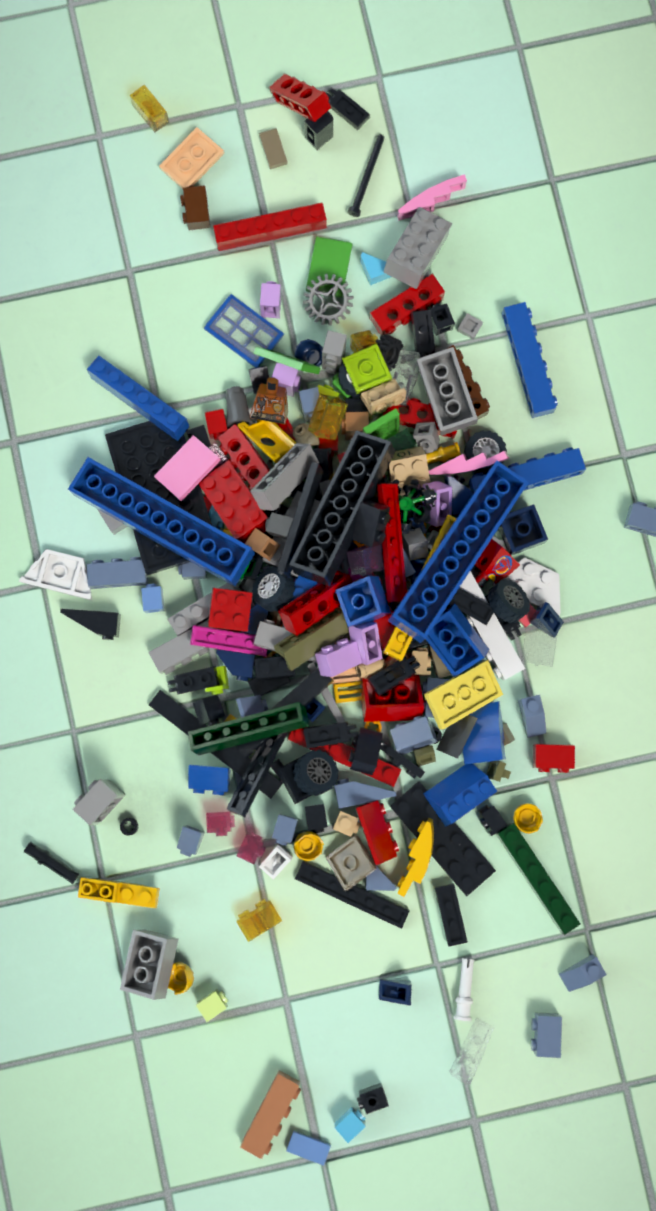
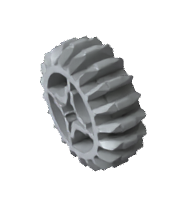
(314, 291)

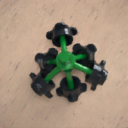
(420, 513)

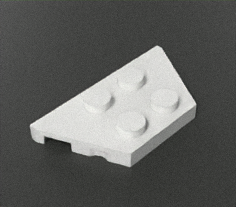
(60, 574)
(538, 583)

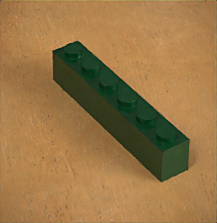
(248, 729)
(538, 878)

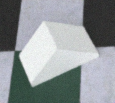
(276, 861)

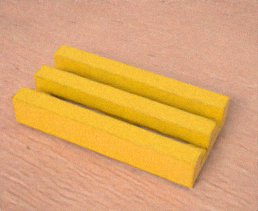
(348, 684)

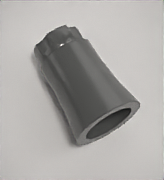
(237, 407)

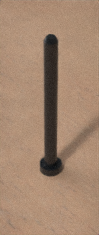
(354, 210)

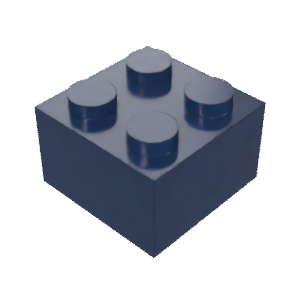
(522, 530)

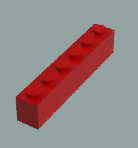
(270, 226)

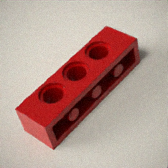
(300, 97)
(428, 286)
(411, 418)
(230, 442)
(313, 605)

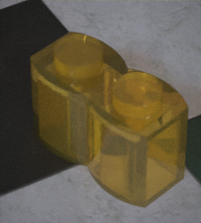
(258, 920)

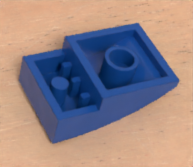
(486, 737)

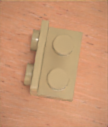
(383, 397)

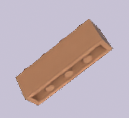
(269, 1115)

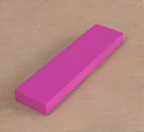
(225, 640)

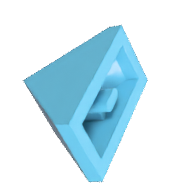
(373, 268)

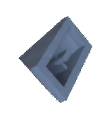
(378, 881)

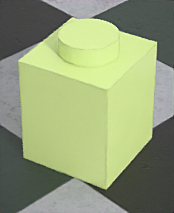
(212, 1004)

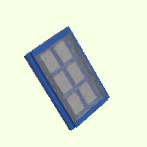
(243, 330)

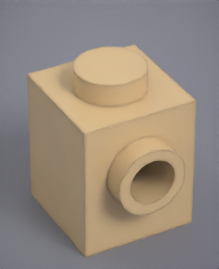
(346, 824)

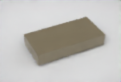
(273, 148)

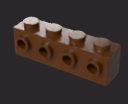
(479, 403)

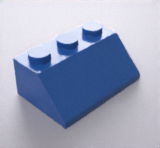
(456, 641)
(459, 793)

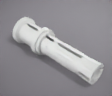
(463, 1000)

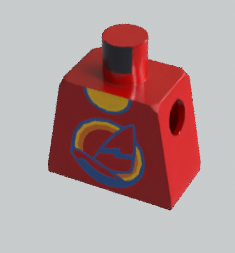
(494, 564)

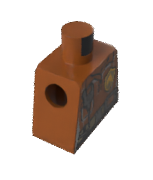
(270, 403)

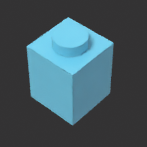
(350, 1124)

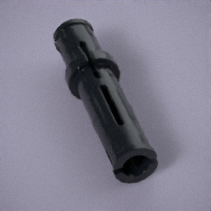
(44, 858)

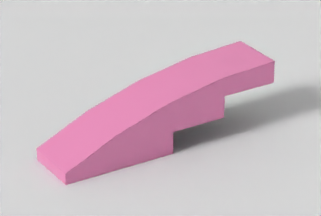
(431, 196)
(461, 464)

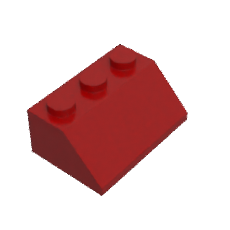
(397, 704)
(377, 832)

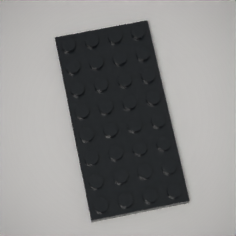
(138, 456)

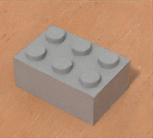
(98, 802)
(149, 964)

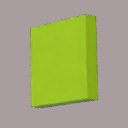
(366, 368)

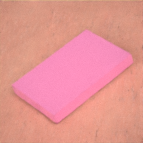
(187, 468)

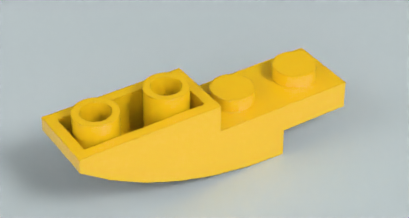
(421, 851)
(118, 892)

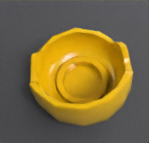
(528, 818)
(308, 846)
(181, 978)

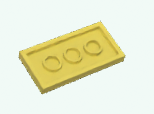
(463, 694)

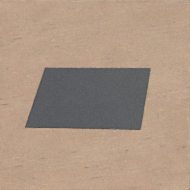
(456, 736)

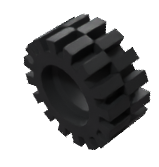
(390, 349)

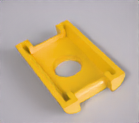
(271, 430)

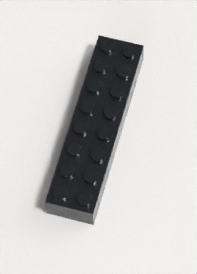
(336, 516)

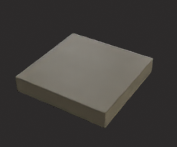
(351, 862)

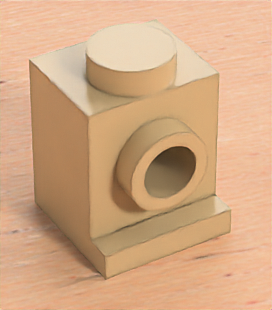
(424, 660)

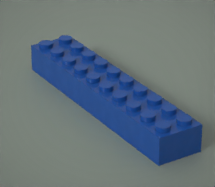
(161, 521)
(458, 552)

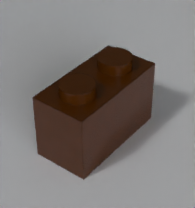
(196, 208)

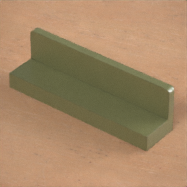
(304, 646)

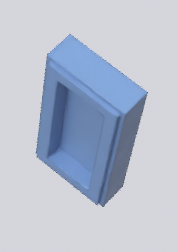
(308, 1147)

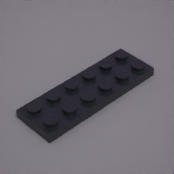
(450, 846)

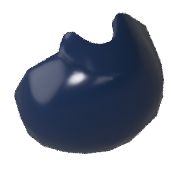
(309, 351)

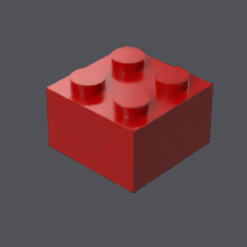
(230, 609)

